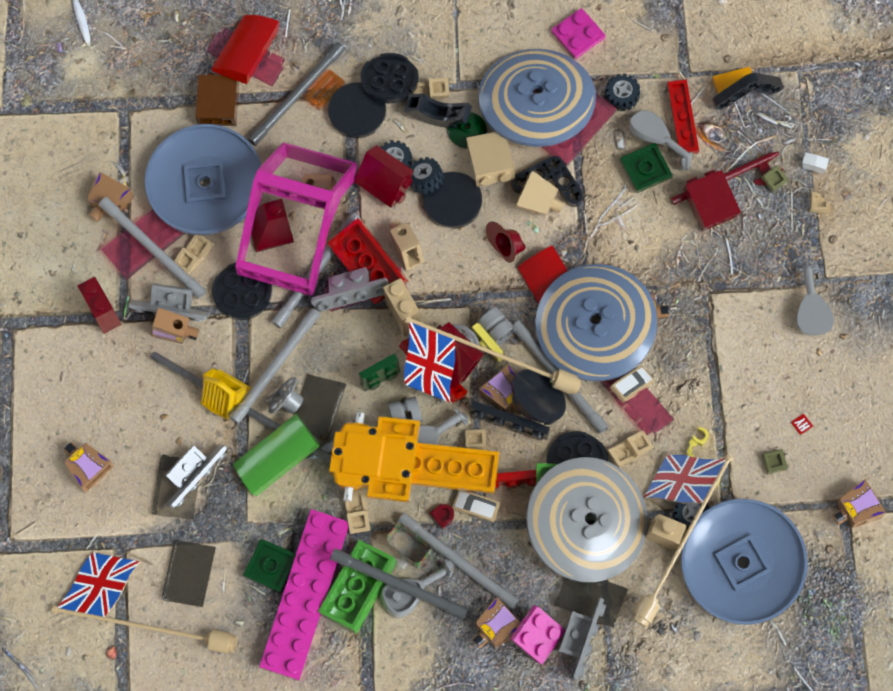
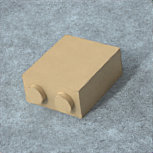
(490, 159)
(401, 304)

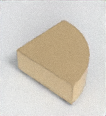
(818, 203)

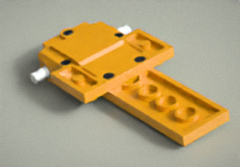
(391, 460)

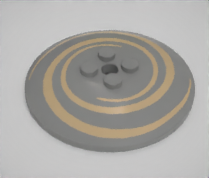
(559, 526)

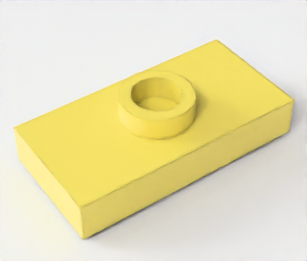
(486, 341)

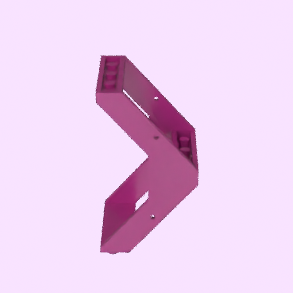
(299, 192)

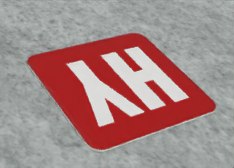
(802, 424)

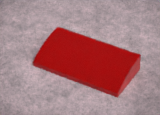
(246, 47)
(360, 249)
(542, 271)

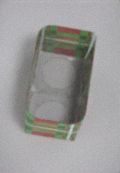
(396, 531)

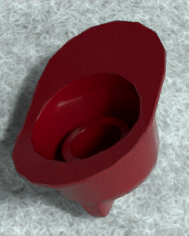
(506, 242)

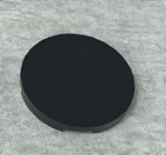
(389, 78)
(355, 112)
(455, 202)
(239, 295)
(537, 398)
(575, 445)

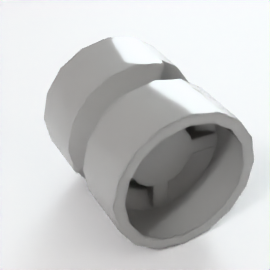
(496, 326)
(410, 404)

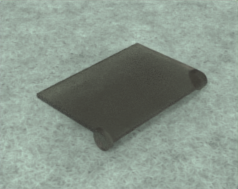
(320, 404)
(166, 489)
(188, 573)
(583, 598)

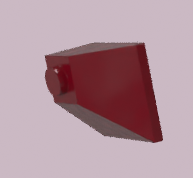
(271, 226)

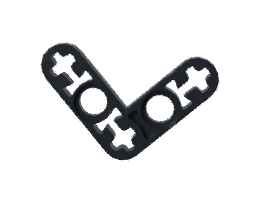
(751, 82)
(555, 175)

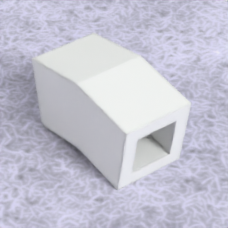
(815, 163)

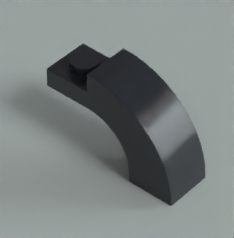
(435, 112)

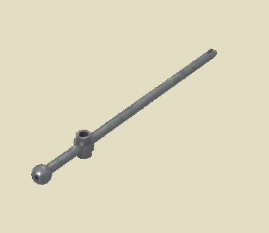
(252, 413)

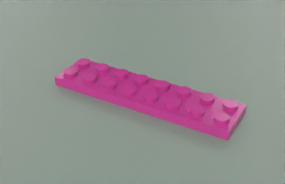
(303, 595)

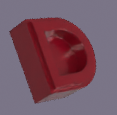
(443, 515)

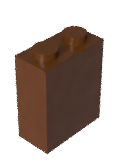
(217, 100)

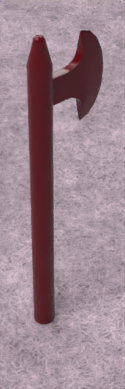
(760, 162)

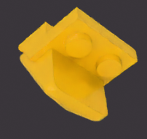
(222, 392)

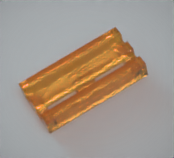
(308, 97)

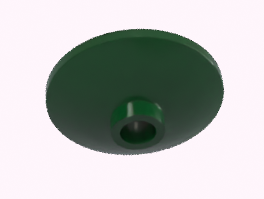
(459, 134)

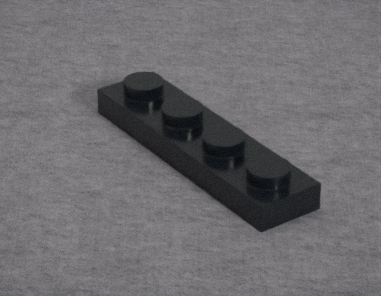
(503, 418)

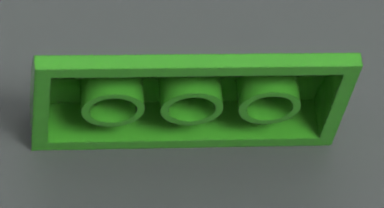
(276, 455)
(355, 592)

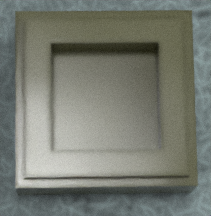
(774, 178)
(774, 461)

